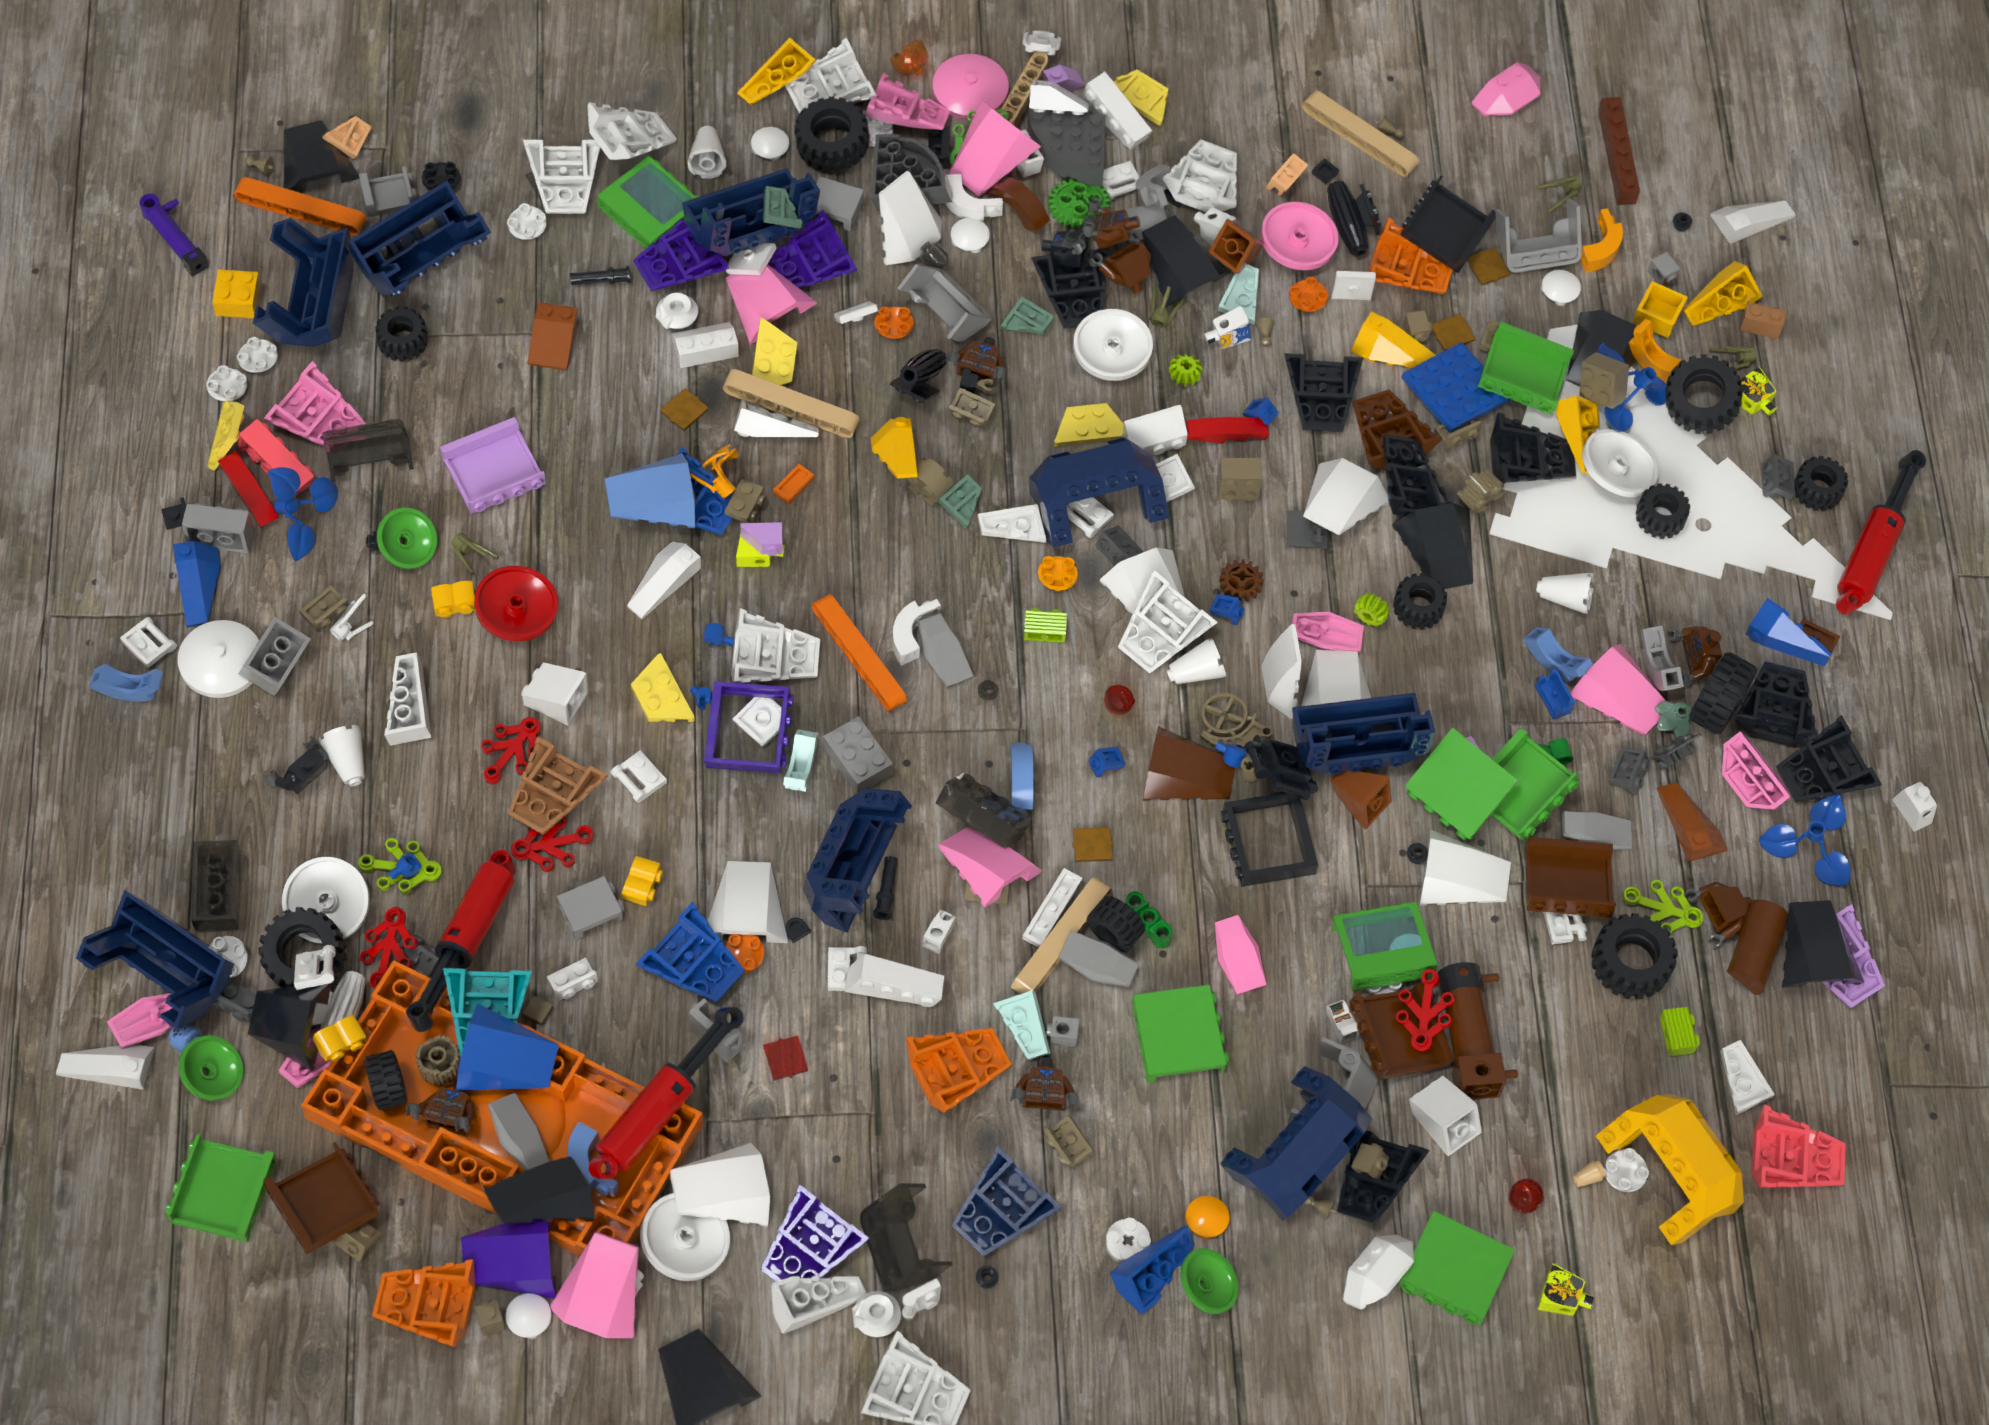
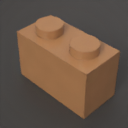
(1762, 320)

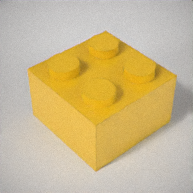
(236, 293)
(1661, 307)

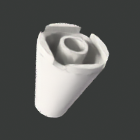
(707, 154)
(1568, 590)
(1197, 665)
(345, 753)

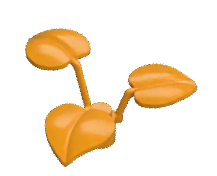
(721, 483)

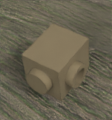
(1417, 325)
(1370, 1160)
(489, 1317)

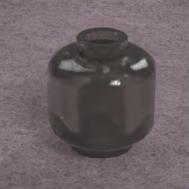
(933, 255)

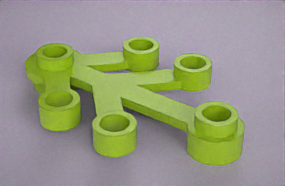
(421, 876)
(1666, 908)

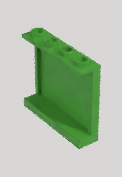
(1525, 368)
(1460, 784)
(1541, 785)
(1179, 1031)
(220, 1189)
(1456, 1268)

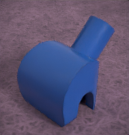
(715, 634)
(703, 696)
(1232, 753)
(407, 866)

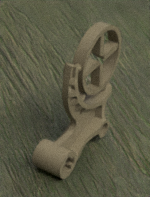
(1254, 728)

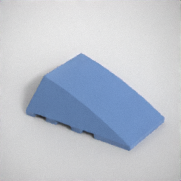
(654, 493)

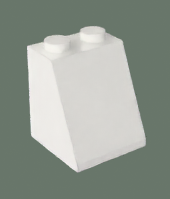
(556, 692)
(1446, 1114)

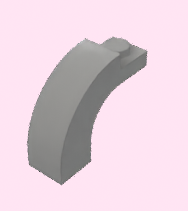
(1151, 186)
(1657, 662)

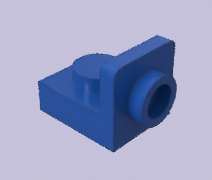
(1261, 409)
(1227, 607)
(1106, 759)

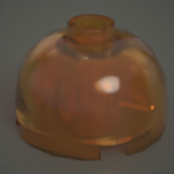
(911, 59)

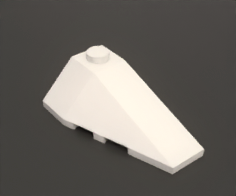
(759, 422)
(666, 574)
(109, 1065)
(806, 1300)

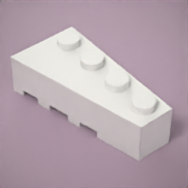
(1119, 114)
(408, 706)
(893, 981)

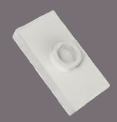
(855, 313)

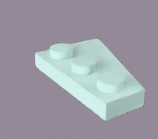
(1242, 292)
(1025, 1021)

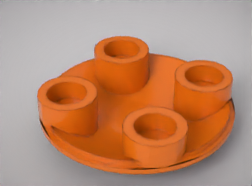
(1308, 295)
(894, 322)
(747, 951)

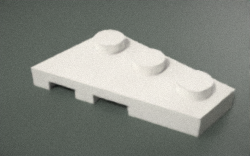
(1013, 523)
(1744, 1078)

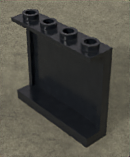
(1446, 226)

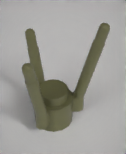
(1569, 184)
(1160, 316)
(1743, 354)
(465, 545)

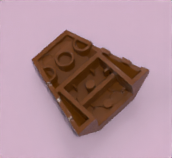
(1388, 415)
(1186, 770)

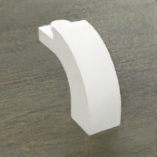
(969, 207)
(903, 642)

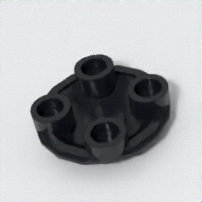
(439, 173)

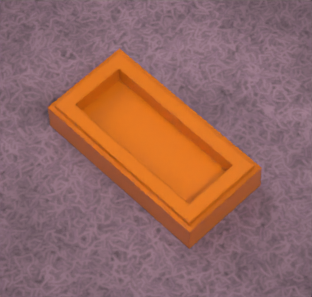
(793, 483)

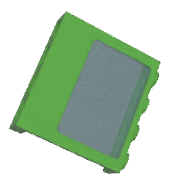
(645, 201)
(1385, 945)

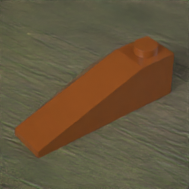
(1693, 828)

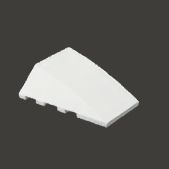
(833, 75)
(627, 133)
(563, 174)
(1205, 178)
(907, 220)
(1343, 495)
(1131, 575)
(1162, 625)
(771, 651)
(1282, 671)
(1335, 678)
(1462, 873)
(748, 903)
(724, 1186)
(914, 1388)

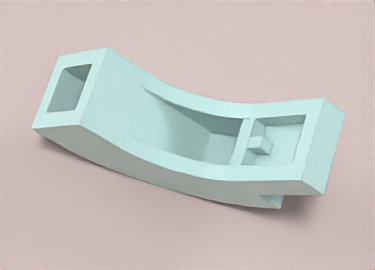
(801, 760)

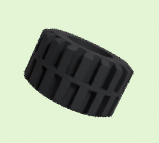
(401, 347)
(1823, 470)
(1661, 524)
(1420, 587)
(1116, 923)
(385, 1080)

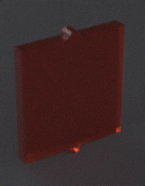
(785, 1058)

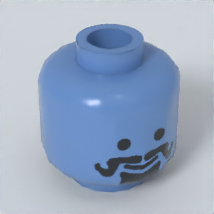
(182, 1036)

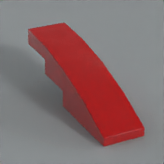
(1226, 428)
(248, 489)

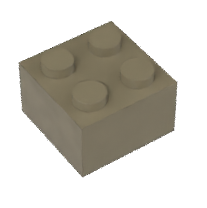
(1604, 380)
(1239, 478)

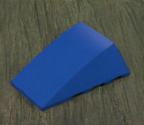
(708, 505)
(694, 958)
(504, 1055)

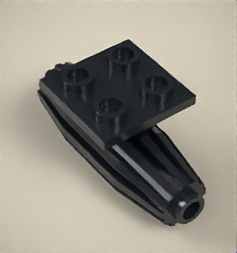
(1353, 216)
(917, 372)

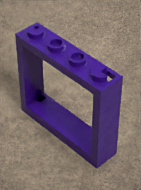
(751, 690)

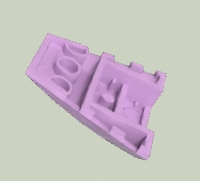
(1855, 993)

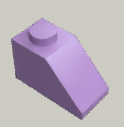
(1064, 77)
(763, 537)

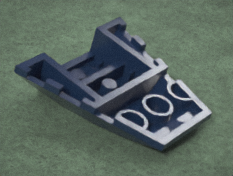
(1001, 1205)

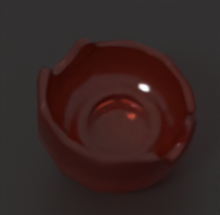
(1118, 699)
(1526, 1196)

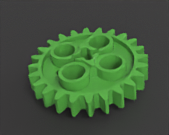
(1071, 202)

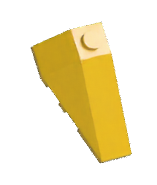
(782, 68)
(1724, 294)
(1388, 343)
(1578, 421)
(896, 447)

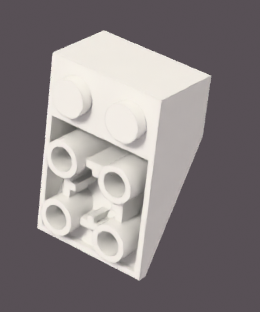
(1054, 97)

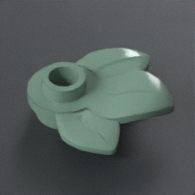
(1672, 719)

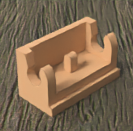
(1287, 174)

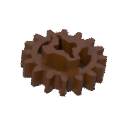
(1241, 580)

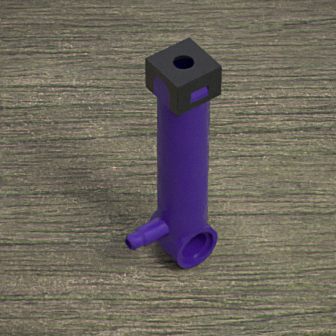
(192, 257)

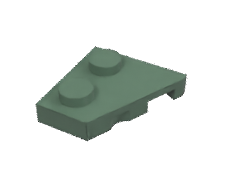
(779, 208)
(1027, 318)
(961, 500)

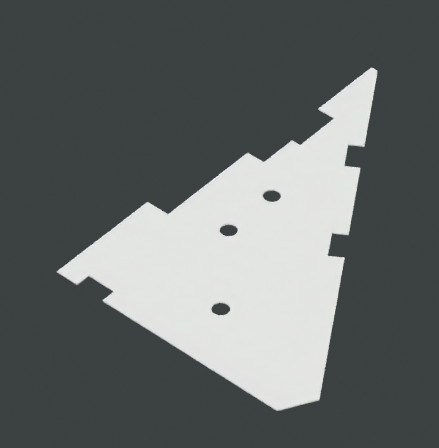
(1587, 521)

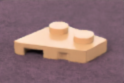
(349, 136)

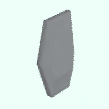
(944, 651)
(1597, 828)
(1098, 960)
(518, 1132)

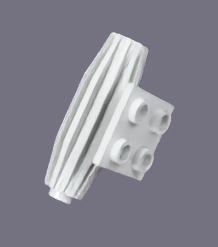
(342, 1002)

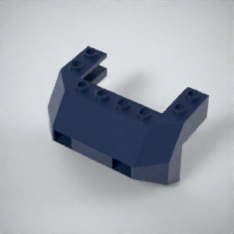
(733, 216)
(410, 249)
(318, 287)
(1092, 473)
(1362, 733)
(852, 854)
(163, 954)
(1305, 1148)

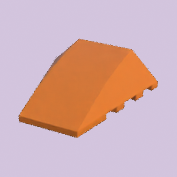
(1405, 264)
(955, 1064)
(428, 1300)

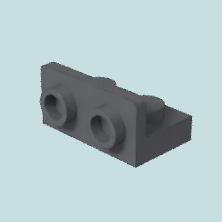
(1778, 477)
(1117, 545)
(1630, 769)
(423, 957)
(237, 1001)

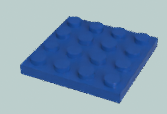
(1451, 387)

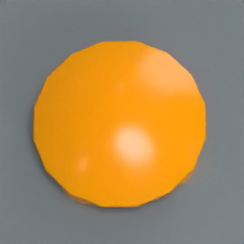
(1057, 572)
(1207, 1216)

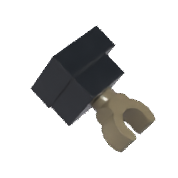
(970, 383)

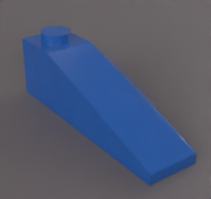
(197, 576)
(1776, 631)
(1147, 1272)

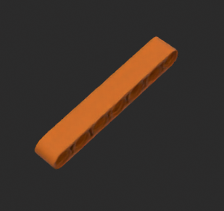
(299, 206)
(859, 652)

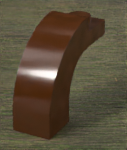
(1022, 201)

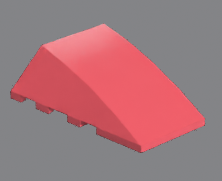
(1794, 1154)

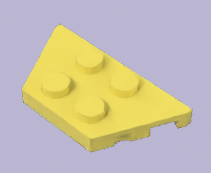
(1144, 94)
(774, 354)
(1088, 425)
(226, 432)
(660, 693)

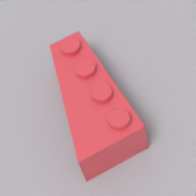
(272, 453)

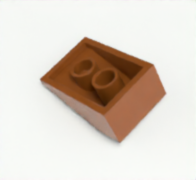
(553, 336)

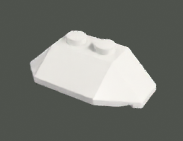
(1378, 1270)

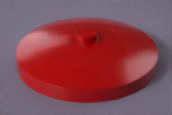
(516, 603)

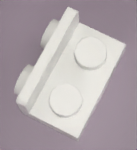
(572, 979)

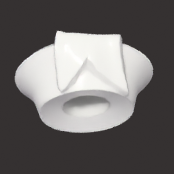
(676, 311)
(876, 1314)

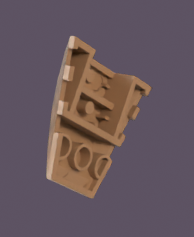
(551, 787)

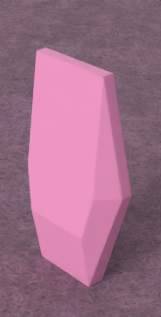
(1328, 631)
(1239, 955)
(140, 1020)
(298, 1074)

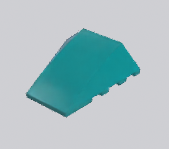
(494, 990)

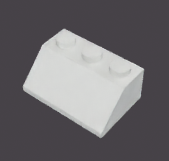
(705, 344)
(1158, 430)

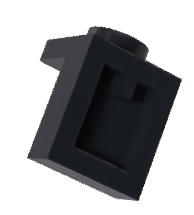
(174, 515)

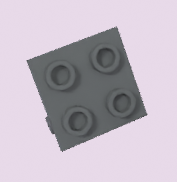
(1304, 532)
(1676, 751)

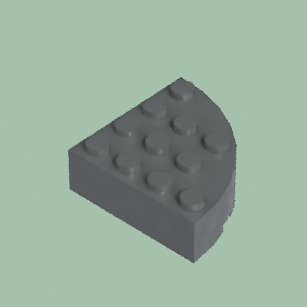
(1070, 144)
(896, 156)

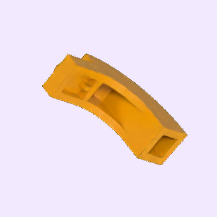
(1603, 253)
(1649, 353)

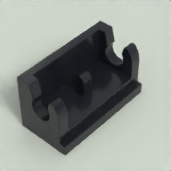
(939, 145)

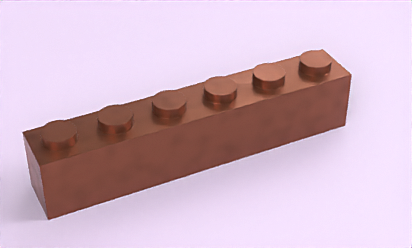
(1618, 151)

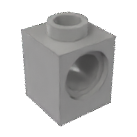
(1664, 269)
(1069, 1024)

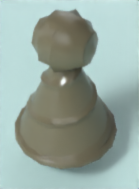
(1387, 127)
(264, 165)
(1264, 325)
(1322, 1205)

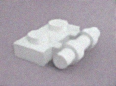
(1560, 929)

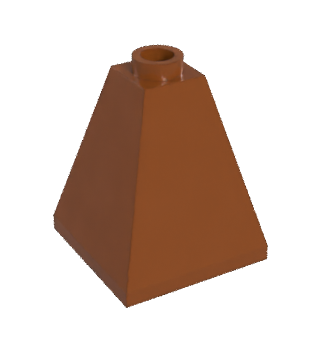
(1235, 246)
(1363, 794)

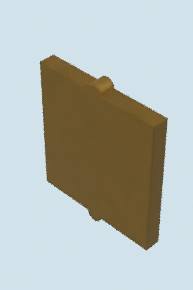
(1488, 266)
(1452, 332)
(684, 409)
(1092, 844)

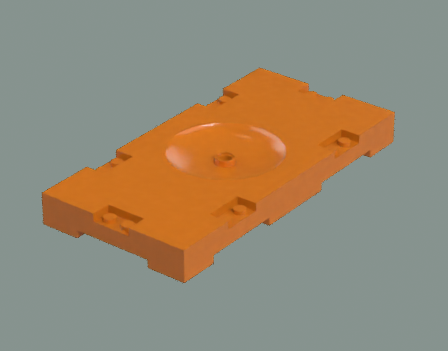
(476, 1161)

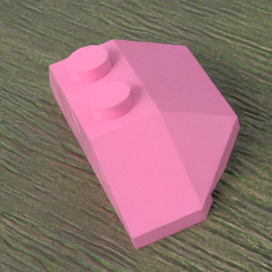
(1508, 91)
(1752, 775)

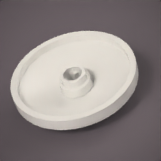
(1113, 344)
(1619, 463)
(214, 656)
(329, 888)
(681, 1243)

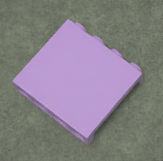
(492, 466)

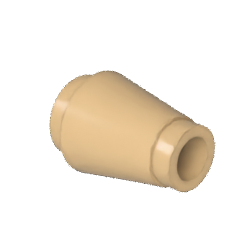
(1589, 1174)

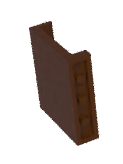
(1569, 877)
(1390, 1042)
(323, 1200)

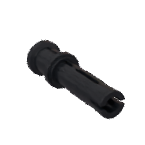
(610, 275)
(885, 896)

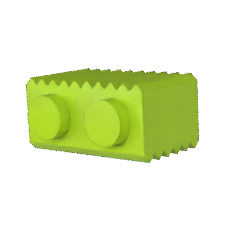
(1045, 625)
(1678, 1031)

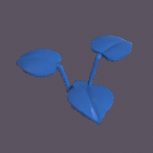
(1654, 387)
(284, 485)
(1825, 814)

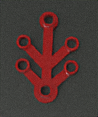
(512, 747)
(549, 844)
(389, 943)
(1425, 1013)

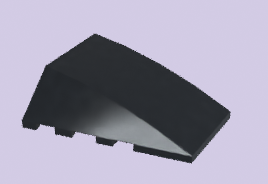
(312, 158)
(1180, 259)
(1072, 289)
(1592, 331)
(1323, 390)
(1528, 454)
(1408, 477)
(1440, 542)
(1779, 706)
(1827, 766)
(1817, 947)
(285, 1018)
(543, 1193)
(1370, 1197)
(701, 1379)

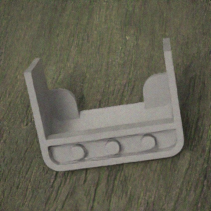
(1545, 251)
(947, 300)
(1362, 1077)

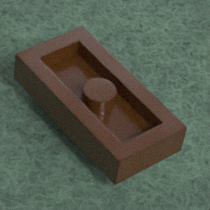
(1824, 636)

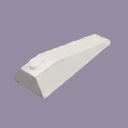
(1748, 219)

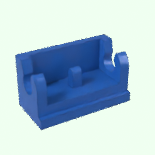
(1555, 694)

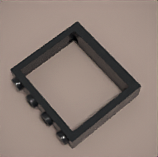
(1277, 873)

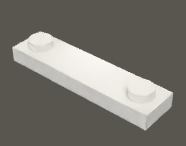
(1052, 907)

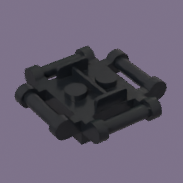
(1281, 765)

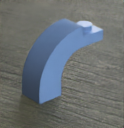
(1552, 656)
(125, 686)
(1021, 775)
(580, 1147)

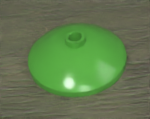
(416, 531)
(220, 1062)
(1209, 1281)

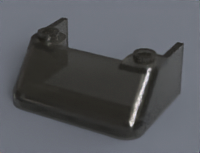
(366, 445)
(892, 1242)

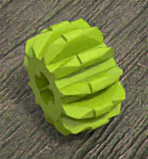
(1185, 370)
(1371, 609)

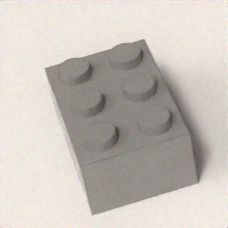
(218, 527)
(274, 656)
(857, 755)

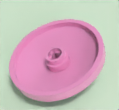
(967, 80)
(1299, 235)

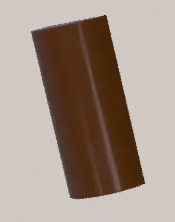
(1758, 945)

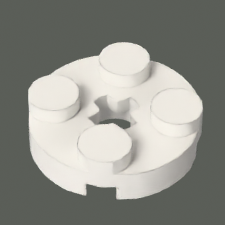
(1041, 41)
(1126, 1228)

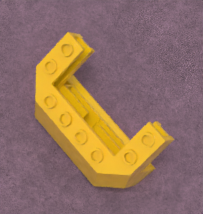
(1690, 1154)

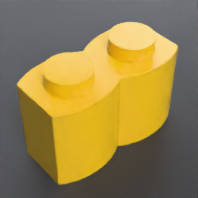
(453, 598)
(641, 881)
(339, 1038)

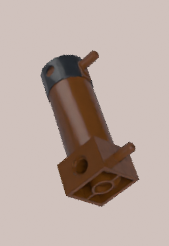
(1477, 1067)

